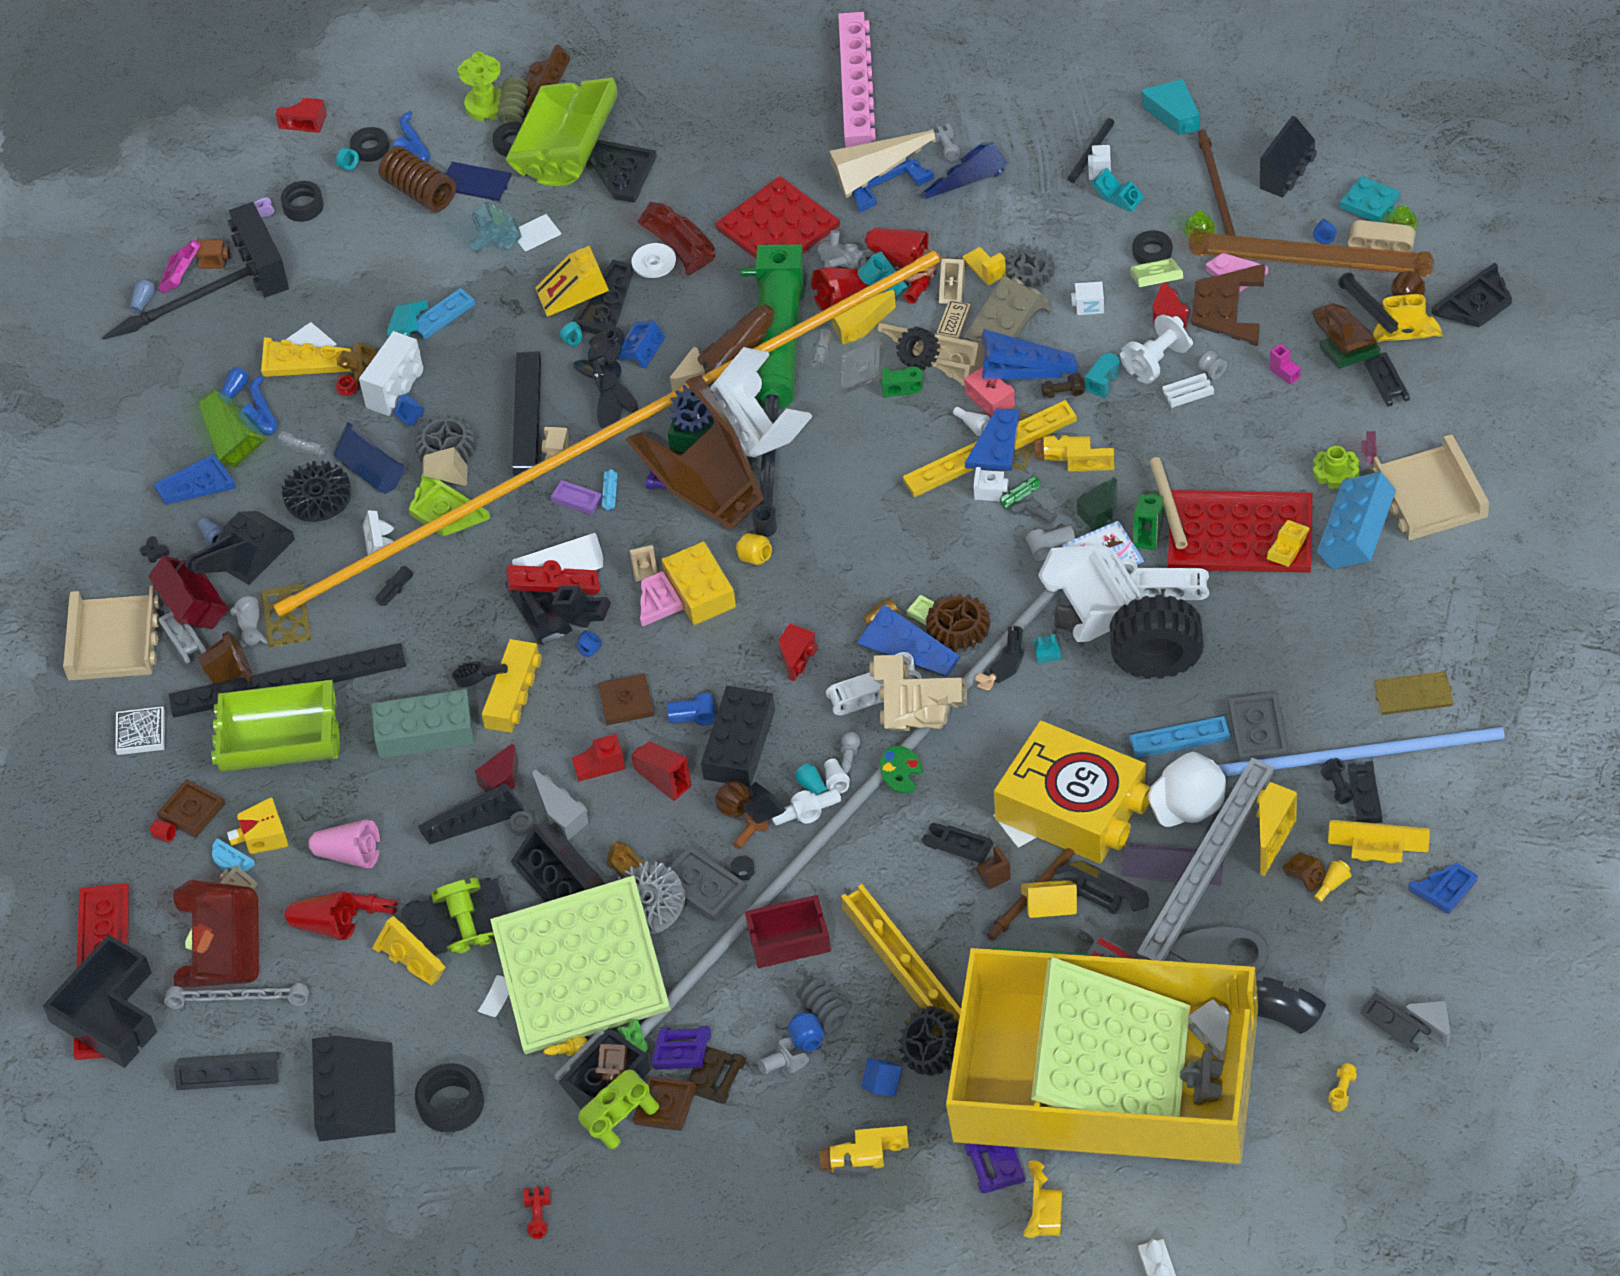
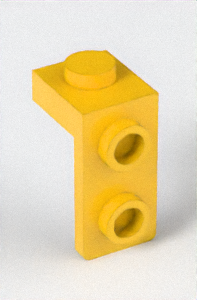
(986, 267)

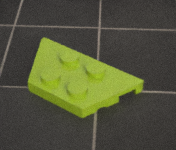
(436, 499)

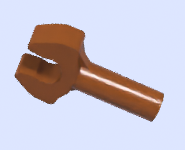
(749, 830)

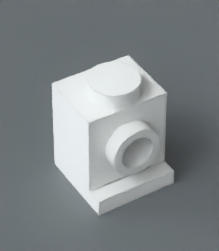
(1099, 160)
(989, 485)

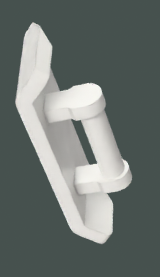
(574, 554)

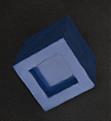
(881, 1077)

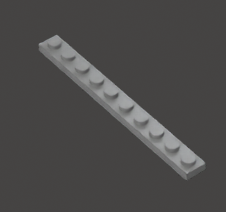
(1205, 861)

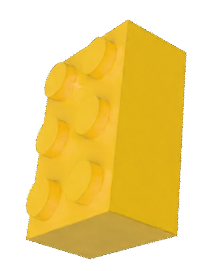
(699, 583)

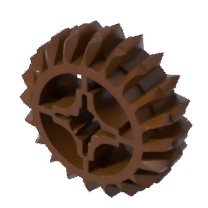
(956, 617)

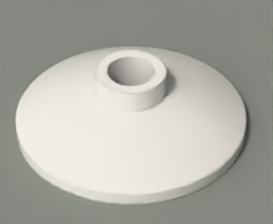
(653, 260)

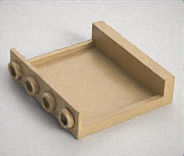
(1433, 490)
(111, 636)

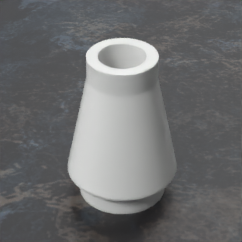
(836, 776)

